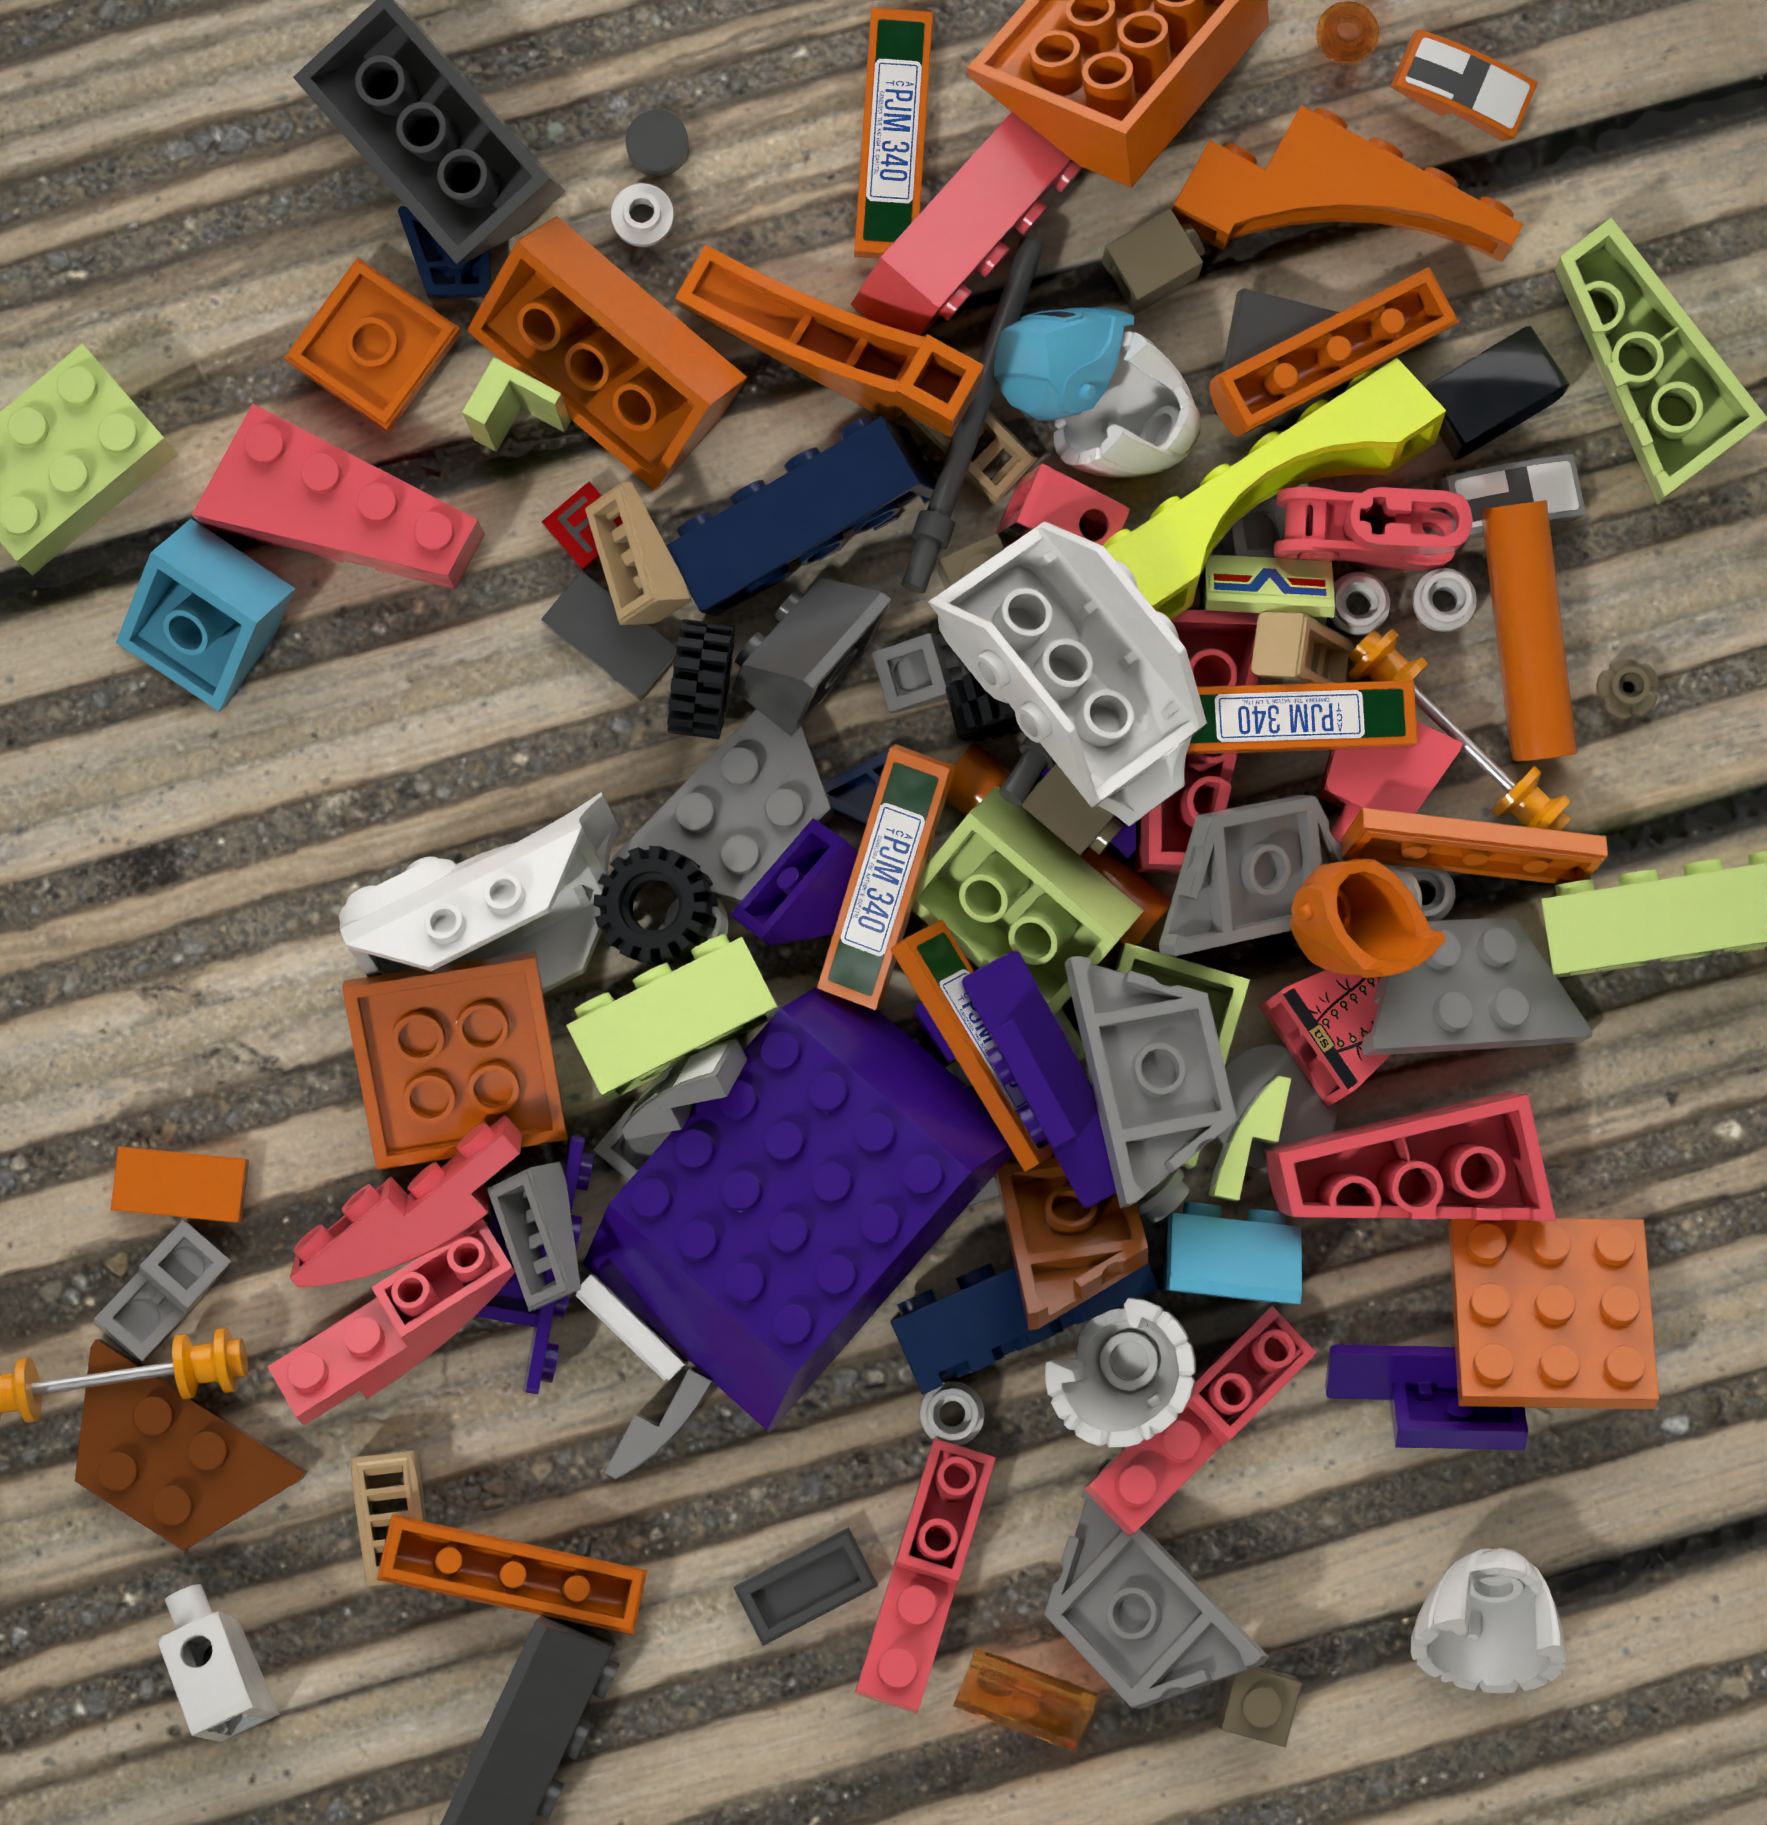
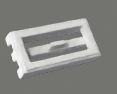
(630, 1328)

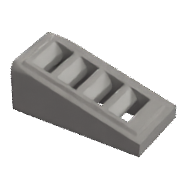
(531, 1203)

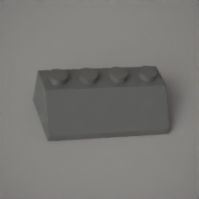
(428, 132)
(534, 1727)

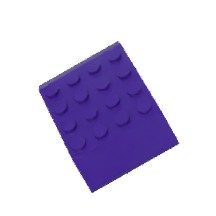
(796, 1199)

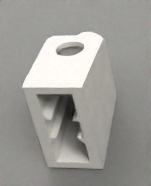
(230, 1688)

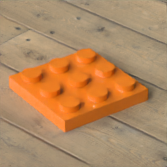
(453, 1053)
(1552, 1313)

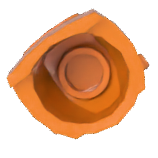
(1361, 921)

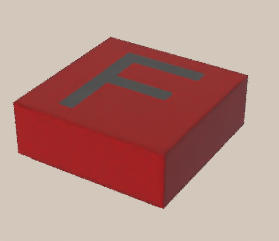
(572, 529)

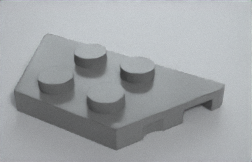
(741, 807)
(1246, 872)
(1475, 993)
(1150, 1071)
(1142, 1615)

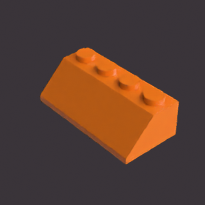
(609, 348)

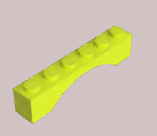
(1366, 430)

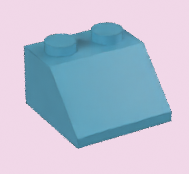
(203, 613)
(1232, 1257)

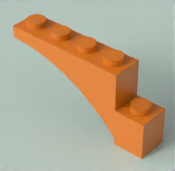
(1334, 177)
(847, 353)

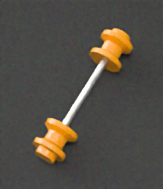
(1524, 800)
(192, 1365)

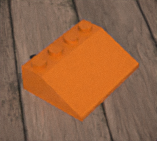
(1115, 75)

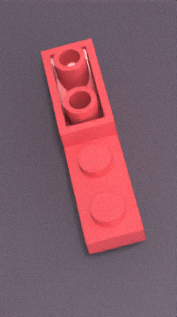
(393, 1227)
(397, 1330)
(1221, 1404)
(925, 1575)

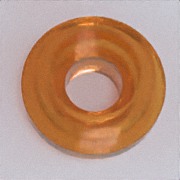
(1344, 50)

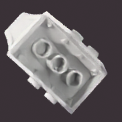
(1080, 664)
(492, 904)

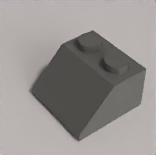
(808, 650)

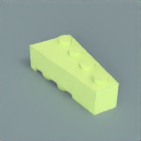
(1658, 367)
(1657, 917)

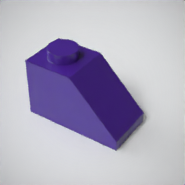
(801, 890)

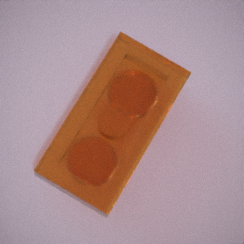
(1025, 1699)

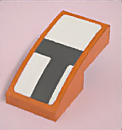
(1464, 82)

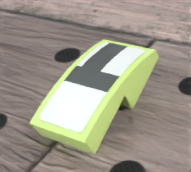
(1258, 1122)

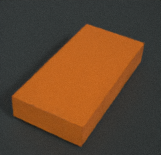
(179, 1184)

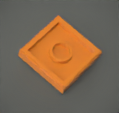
(373, 345)

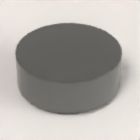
(657, 143)

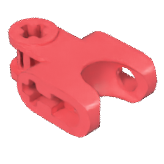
(1373, 527)

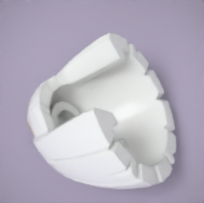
(1140, 421)
(1125, 1377)
(1490, 1625)

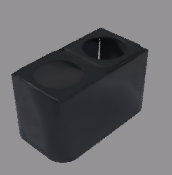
(1496, 391)

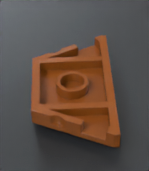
(1059, 1245)
(171, 1456)

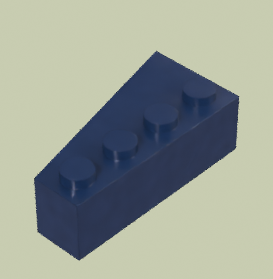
(801, 513)
(988, 1322)

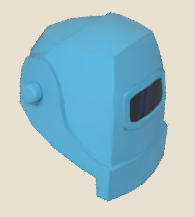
(1059, 360)

